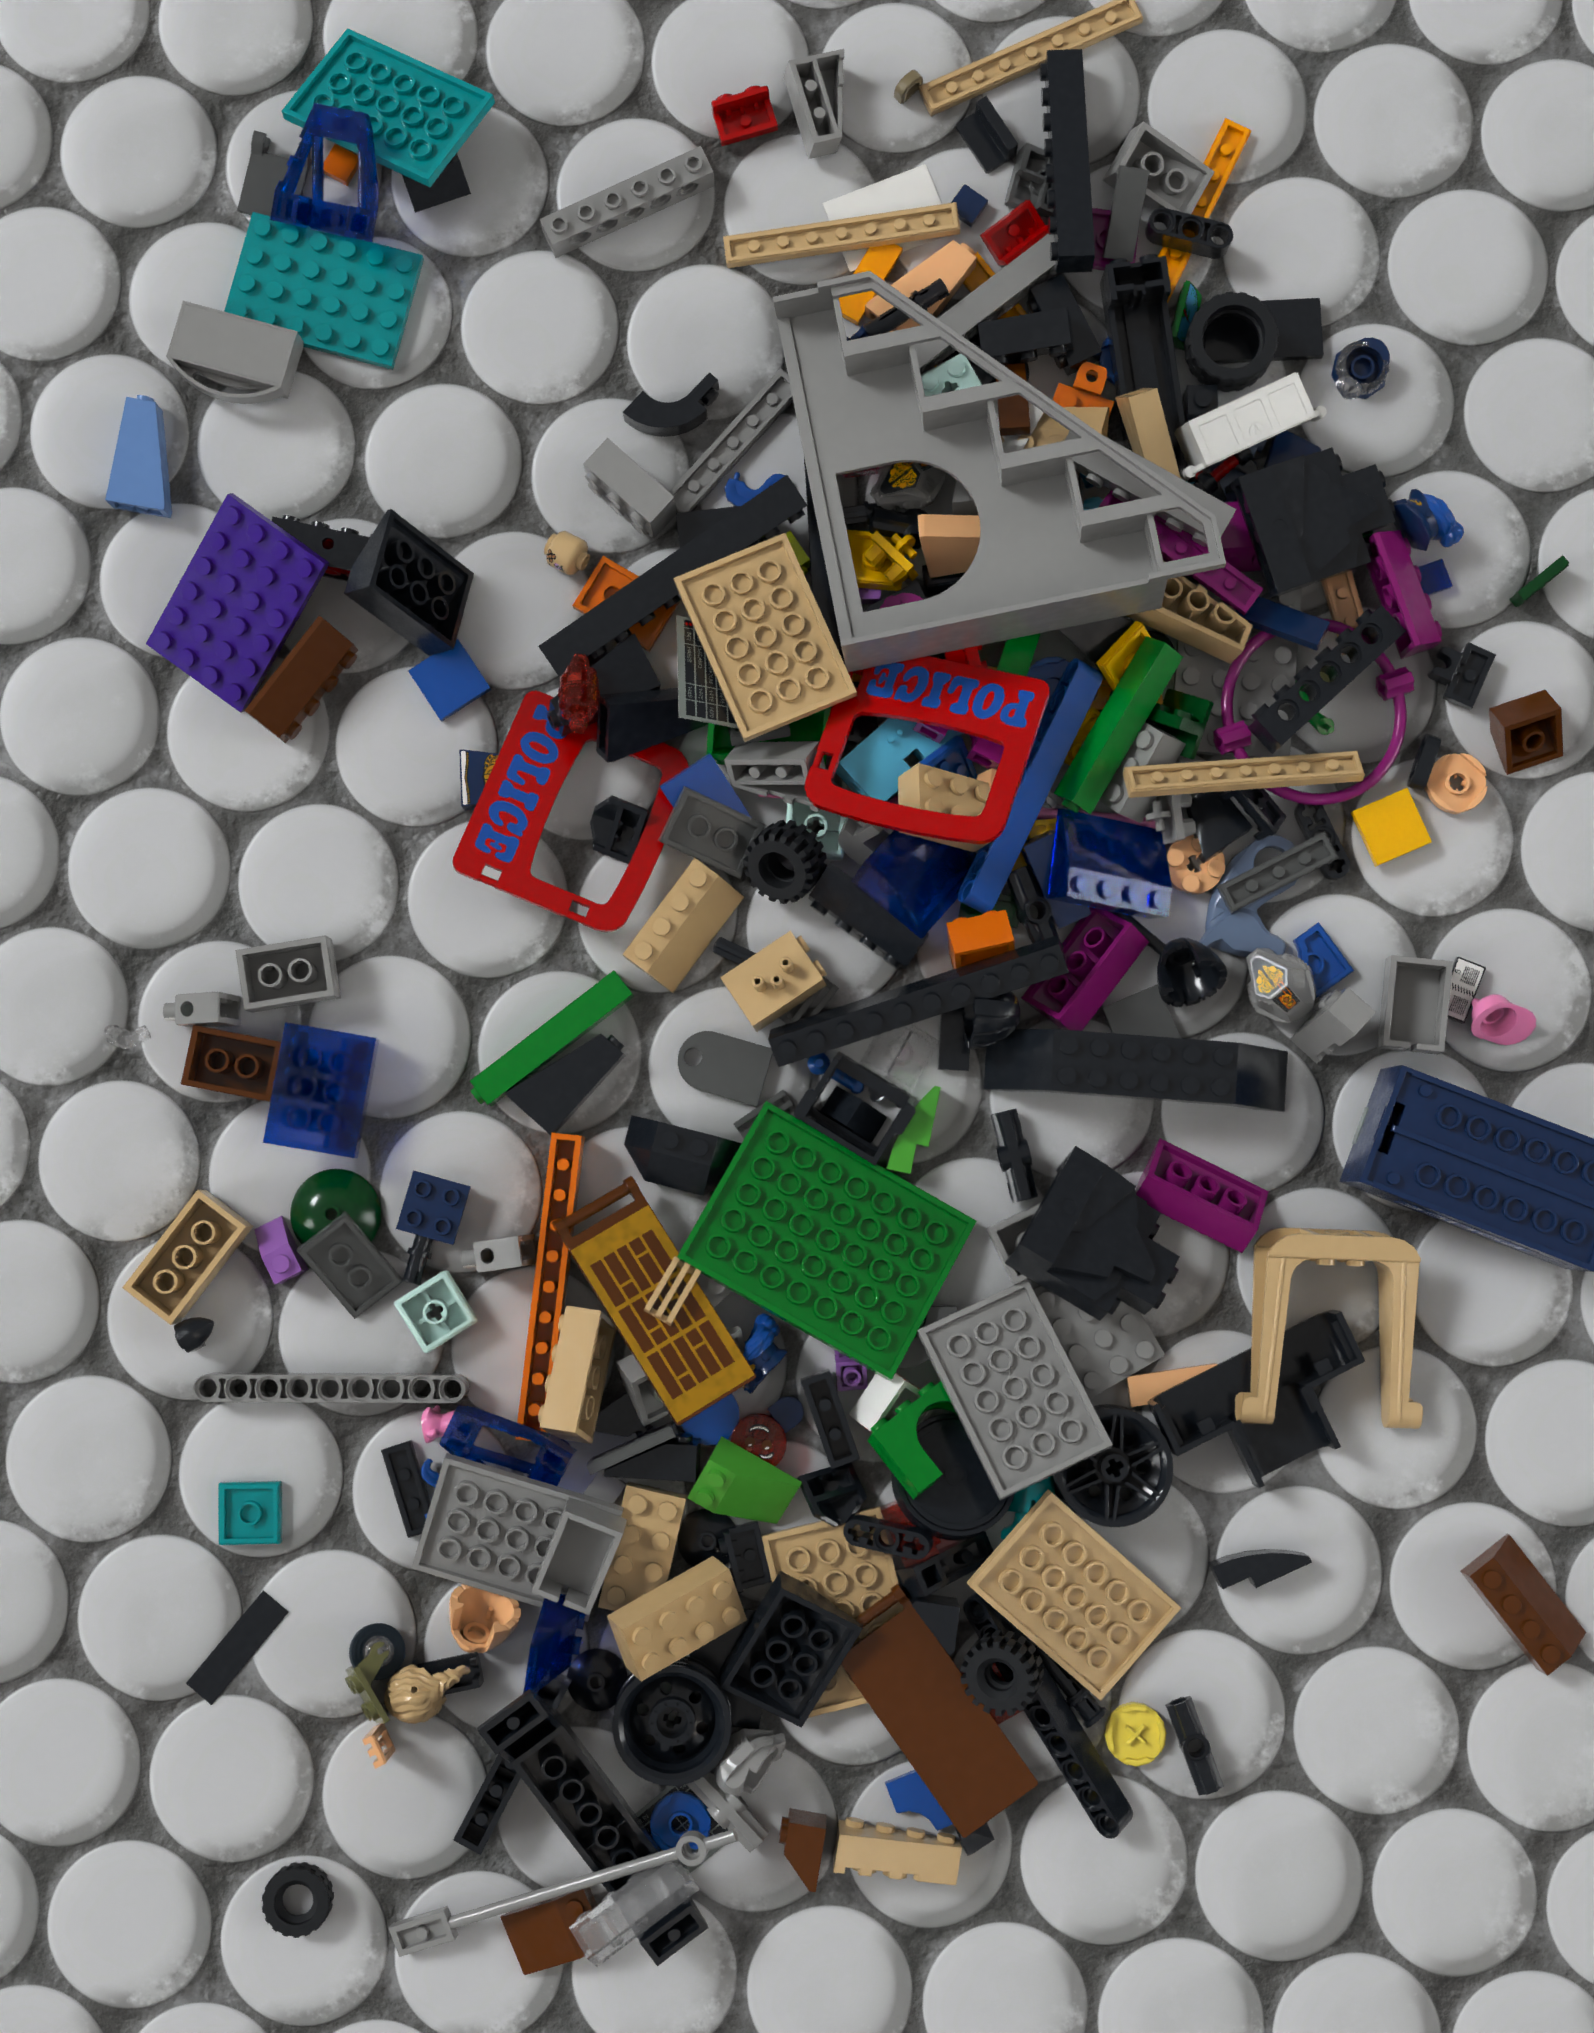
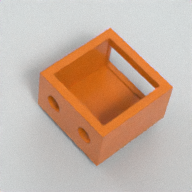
(979, 937)

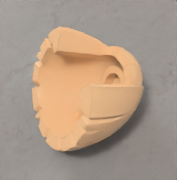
(481, 1618)

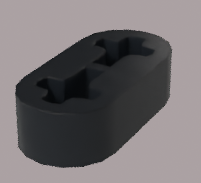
(1424, 762)

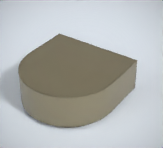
(908, 86)

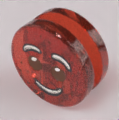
(761, 1436)

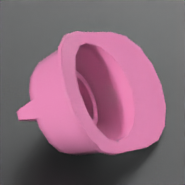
(1500, 1020)

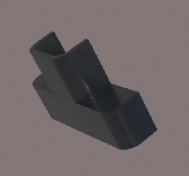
(1206, 1403)

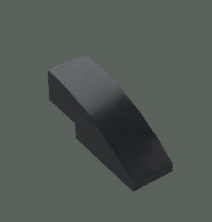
(1257, 1566)

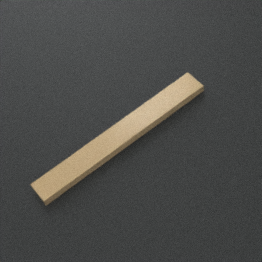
(1028, 54)
(841, 235)
(1243, 774)

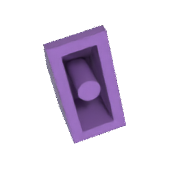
(279, 1251)

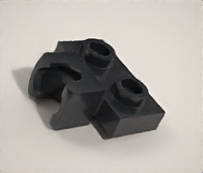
(1463, 673)

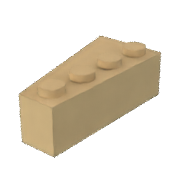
(1198, 620)
(896, 1852)

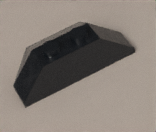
(678, 1155)

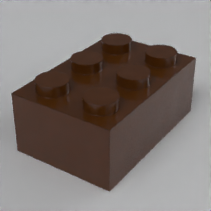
(231, 1063)

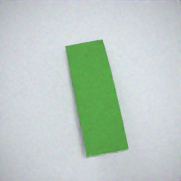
(916, 1133)

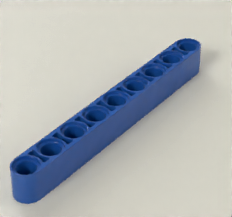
(1052, 743)

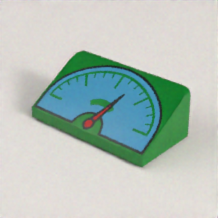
(1187, 306)

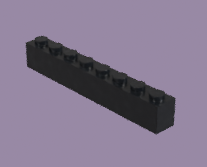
(1069, 161)

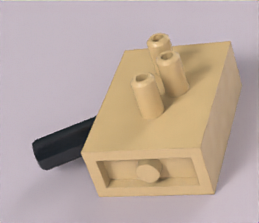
(772, 979)

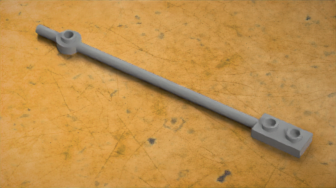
(440, 1927)

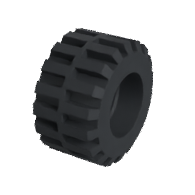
(798, 847)

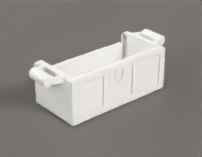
(1245, 423)

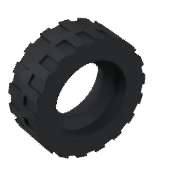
(273, 1905)

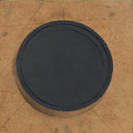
(963, 1498)

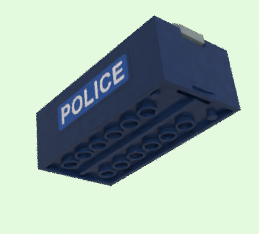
(1477, 1166)

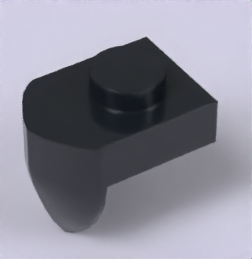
(193, 1333)

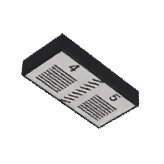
(1464, 986)

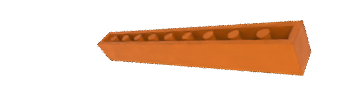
(550, 1273)

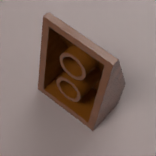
(542, 1930)

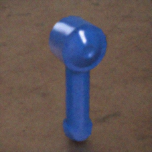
(818, 1065)

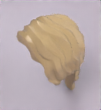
(417, 1695)

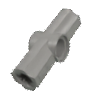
(729, 1811)

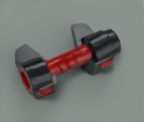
(1209, 481)

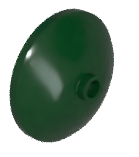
(336, 1190)

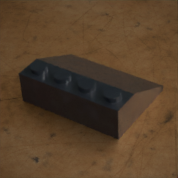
(411, 585)
(789, 1650)

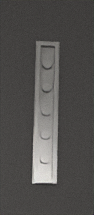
(733, 443)

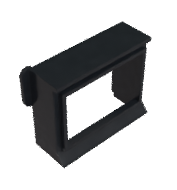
(807, 1113)

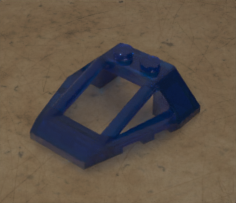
(315, 212)
(467, 1424)

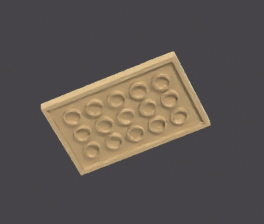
(765, 637)
(841, 1573)
(1073, 1595)

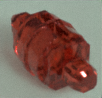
(579, 693)

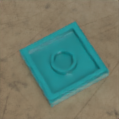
(250, 1512)

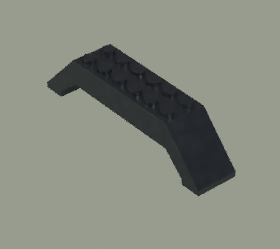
(1138, 1068)
(583, 1805)

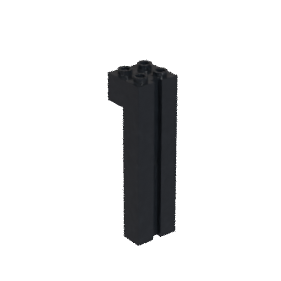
(1142, 337)

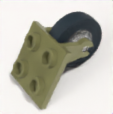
(375, 1655)

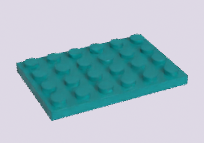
(413, 108)
(328, 287)

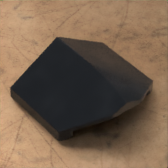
(617, 827)
(833, 1493)

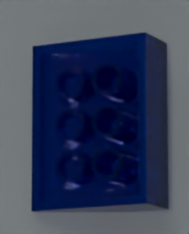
(1109, 866)
(914, 879)
(321, 1090)

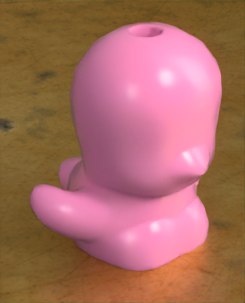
(434, 1423)

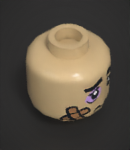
(567, 552)

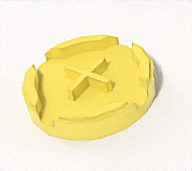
(1135, 1733)

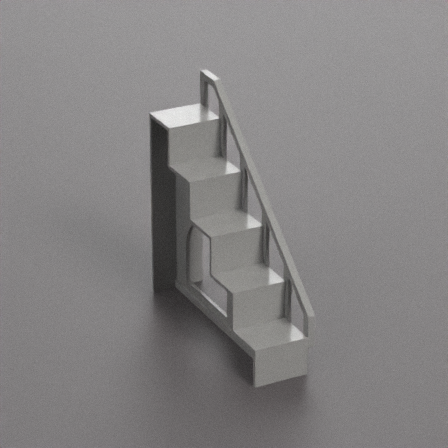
(1038, 551)

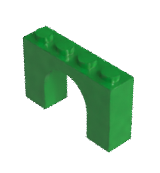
(898, 1441)

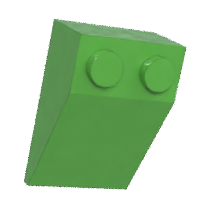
(743, 1485)

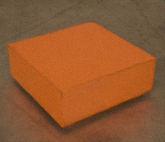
(341, 164)

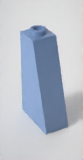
(140, 461)

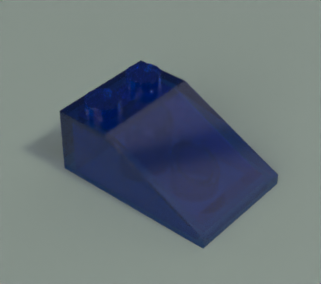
(553, 1643)

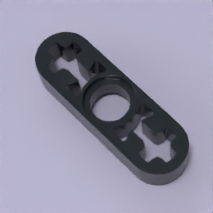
(1321, 814)
(868, 1523)

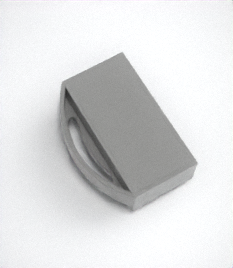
(234, 354)

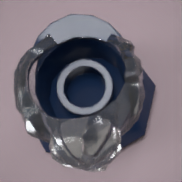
(1361, 368)

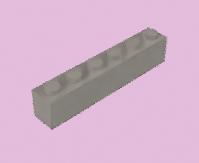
(1125, 487)

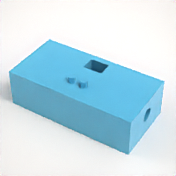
(880, 758)

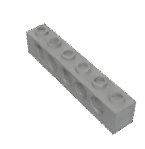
(628, 202)

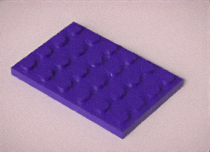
(237, 602)

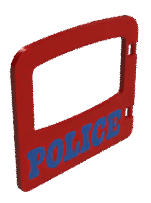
(944, 695)
(517, 806)

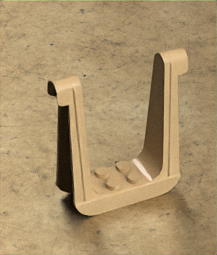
(1397, 1267)

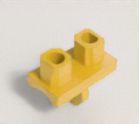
(901, 567)

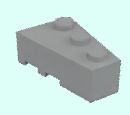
(816, 99)
(1150, 747)
(773, 769)
(1335, 1020)

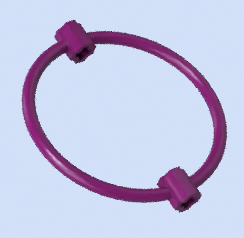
(1390, 685)

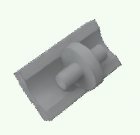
(1169, 818)

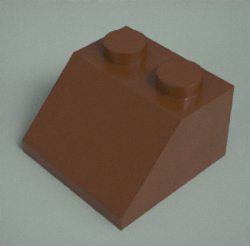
(1527, 731)
(803, 1843)

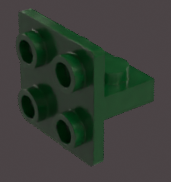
(1184, 718)

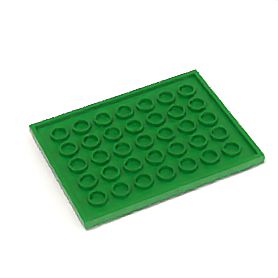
(827, 1241)

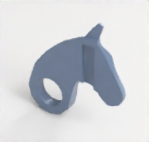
(1243, 929)

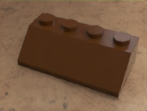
(302, 680)
(1525, 1604)

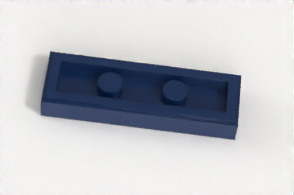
(1286, 623)

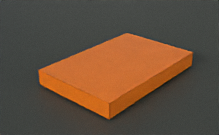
(604, 582)

